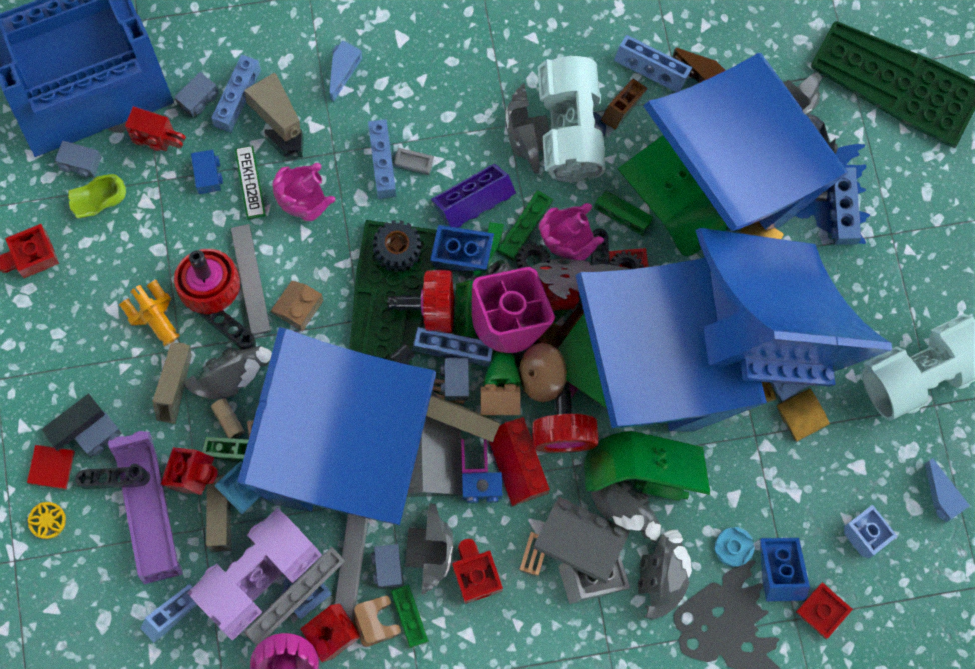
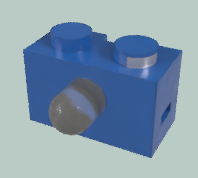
(482, 486)

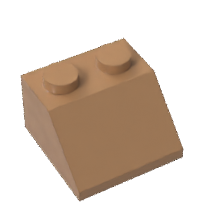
(298, 304)
(500, 400)

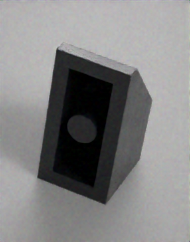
(291, 149)

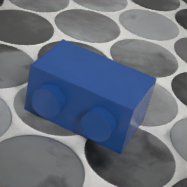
(206, 171)

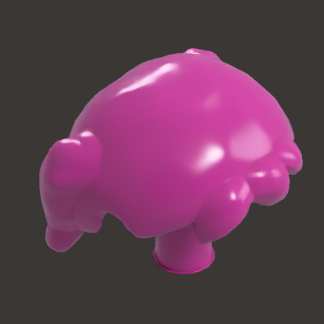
(300, 191)
(569, 232)

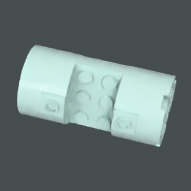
(570, 93)
(900, 382)

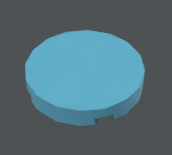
(734, 547)

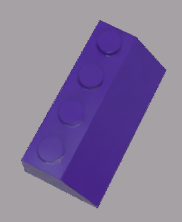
(474, 196)

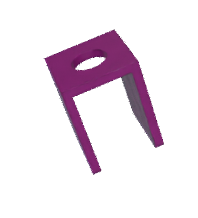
(485, 470)

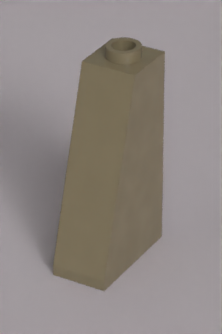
(273, 106)
(171, 385)
(462, 418)
(218, 519)

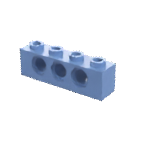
(652, 64)
(233, 97)
(382, 159)
(851, 234)
(451, 346)

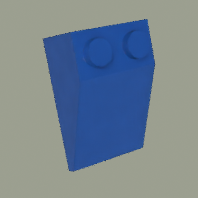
(461, 249)
(783, 569)

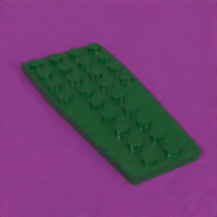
(899, 82)
(373, 326)

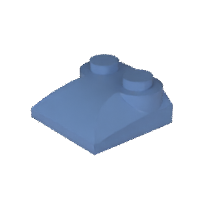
(869, 532)

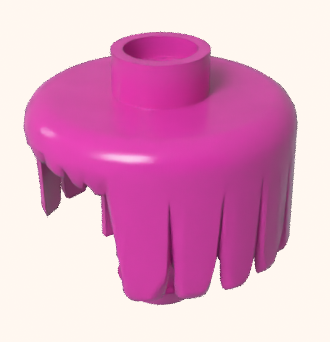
(284, 652)

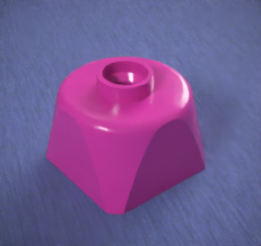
(510, 309)

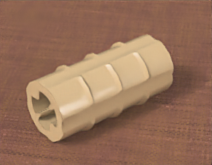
(227, 419)

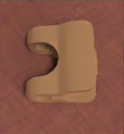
(368, 624)

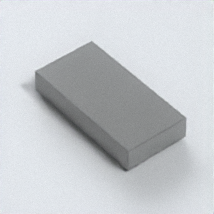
(413, 161)

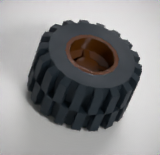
(396, 246)

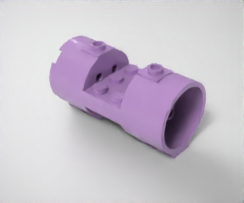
(230, 594)

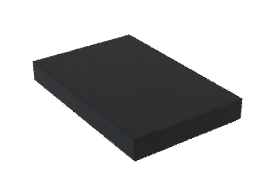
(73, 422)

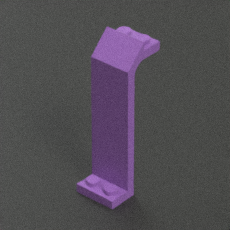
(147, 510)

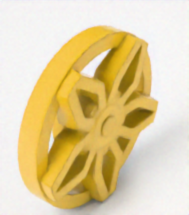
(46, 520)

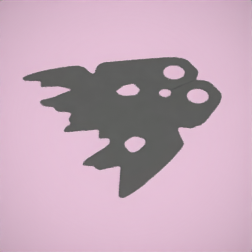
(560, 284)
(732, 628)

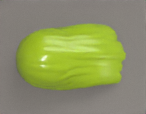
(97, 195)

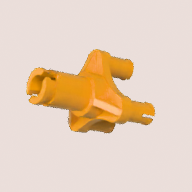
(151, 312)

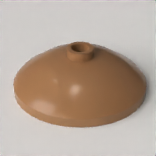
(543, 372)

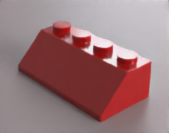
(518, 462)

